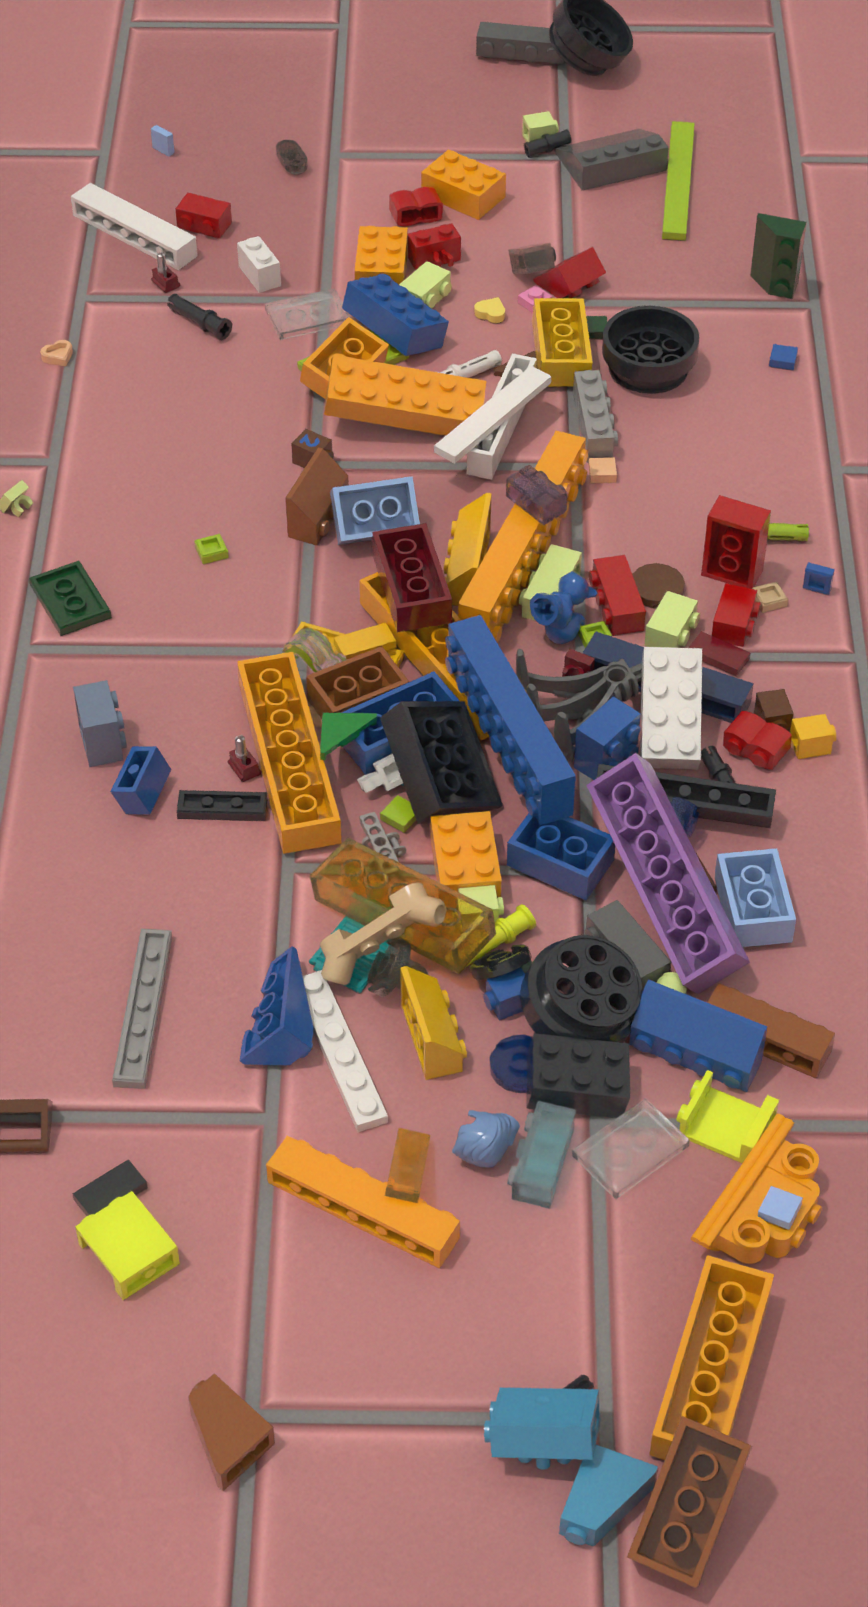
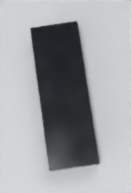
(222, 805)

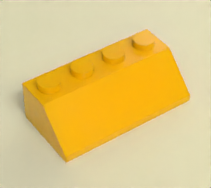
(469, 545)

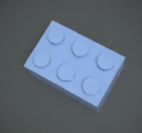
(372, 508)
(755, 897)

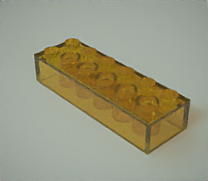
(359, 886)

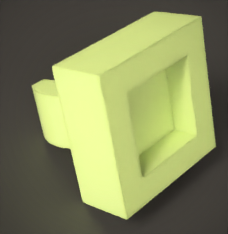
(14, 497)

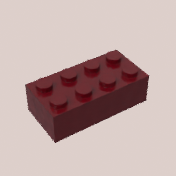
(412, 577)

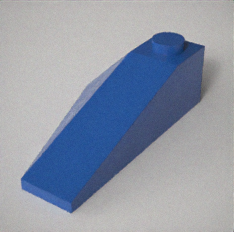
(283, 1017)

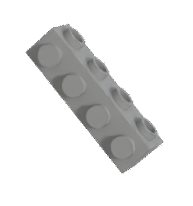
(593, 414)

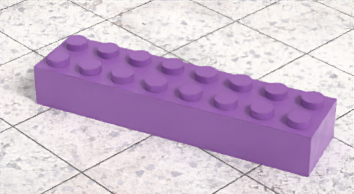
(667, 874)

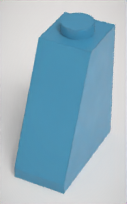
(604, 1495)

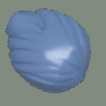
(485, 1139)

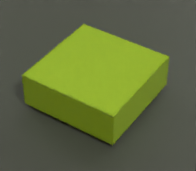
(211, 549)
(587, 631)
(398, 814)

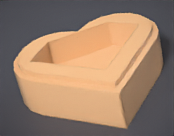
(58, 353)

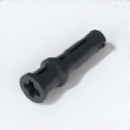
(206, 319)

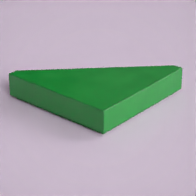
(342, 728)

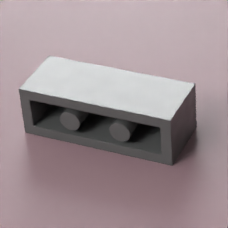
(619, 927)

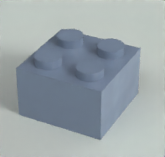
(100, 723)

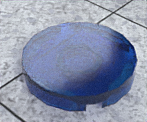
(509, 1063)

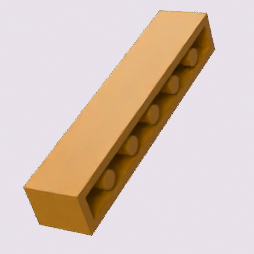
(362, 1201)

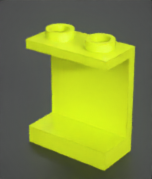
(724, 1121)
(128, 1244)

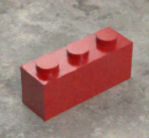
(617, 595)

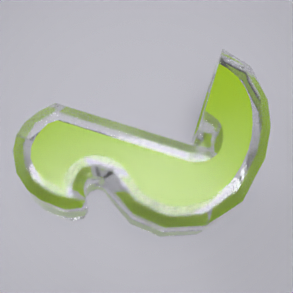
(313, 649)

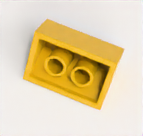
(430, 1024)

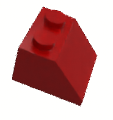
(572, 275)

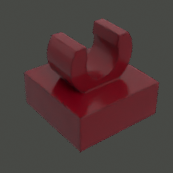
(577, 663)

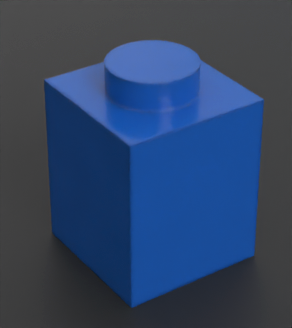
(503, 994)

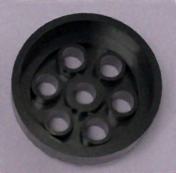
(590, 35)
(650, 348)
(589, 962)

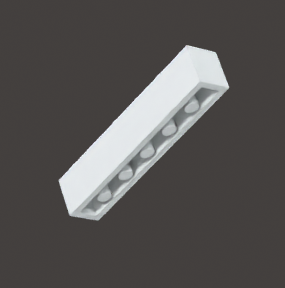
(134, 225)
(486, 456)

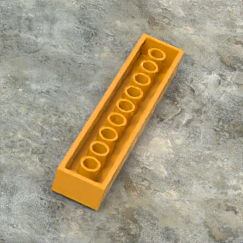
(523, 540)

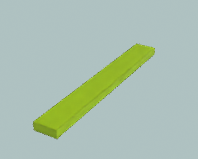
(678, 181)

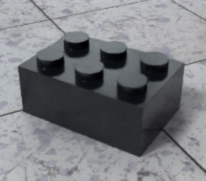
(578, 1074)

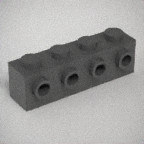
(515, 42)

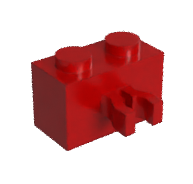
(436, 245)

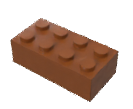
(689, 1502)

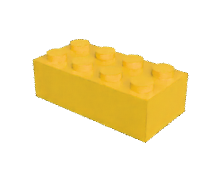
(561, 338)

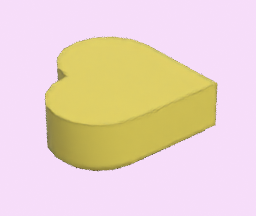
(490, 309)

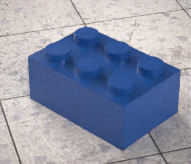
(562, 854)

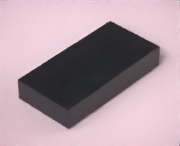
(109, 1186)

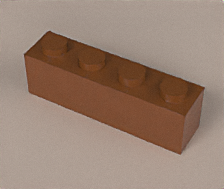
(788, 1037)

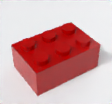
(735, 542)

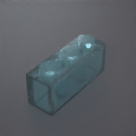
(542, 1154)

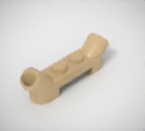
(410, 906)

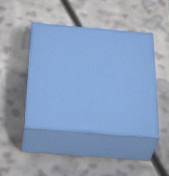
(162, 140)
(780, 1207)

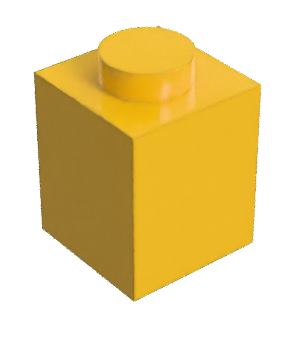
(812, 736)

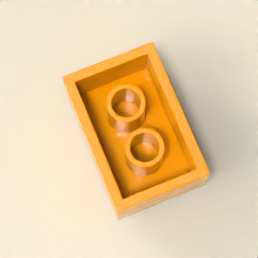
(465, 184)
(381, 252)
(348, 341)
(465, 850)

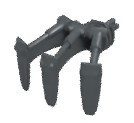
(584, 694)

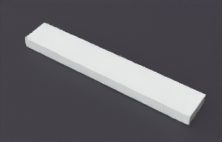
(492, 414)

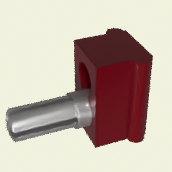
(163, 276)
(242, 761)

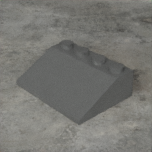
(614, 158)

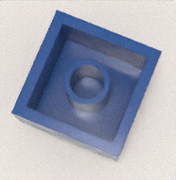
(606, 737)

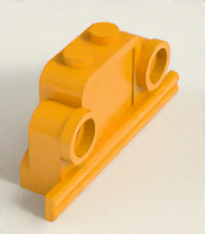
(734, 1220)

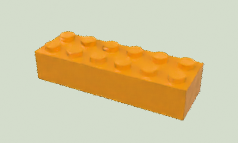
(400, 395)
(714, 1350)

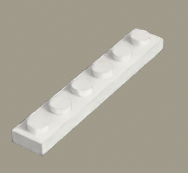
(343, 1056)

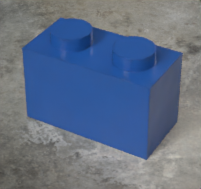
(141, 780)

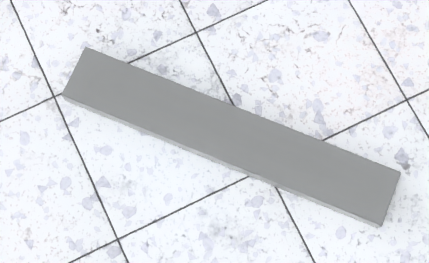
(142, 1009)

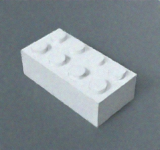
(671, 707)

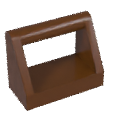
(28, 1107)

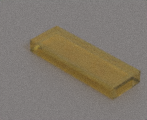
(407, 1165)

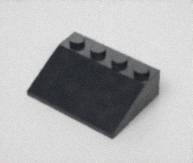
(440, 759)

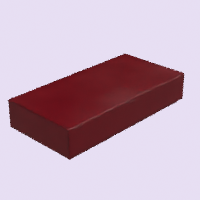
(721, 654)

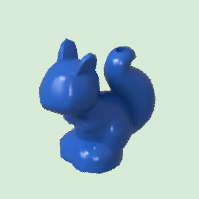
(556, 609)

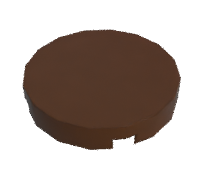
(656, 580)

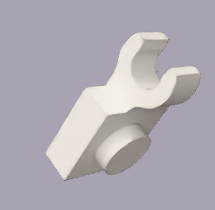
(386, 774)

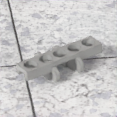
(381, 838)

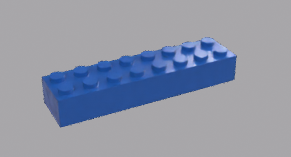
(510, 720)

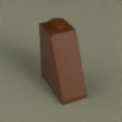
(229, 1429)

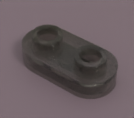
(291, 156)

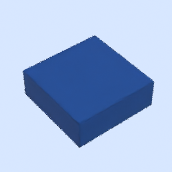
(783, 357)
(818, 578)

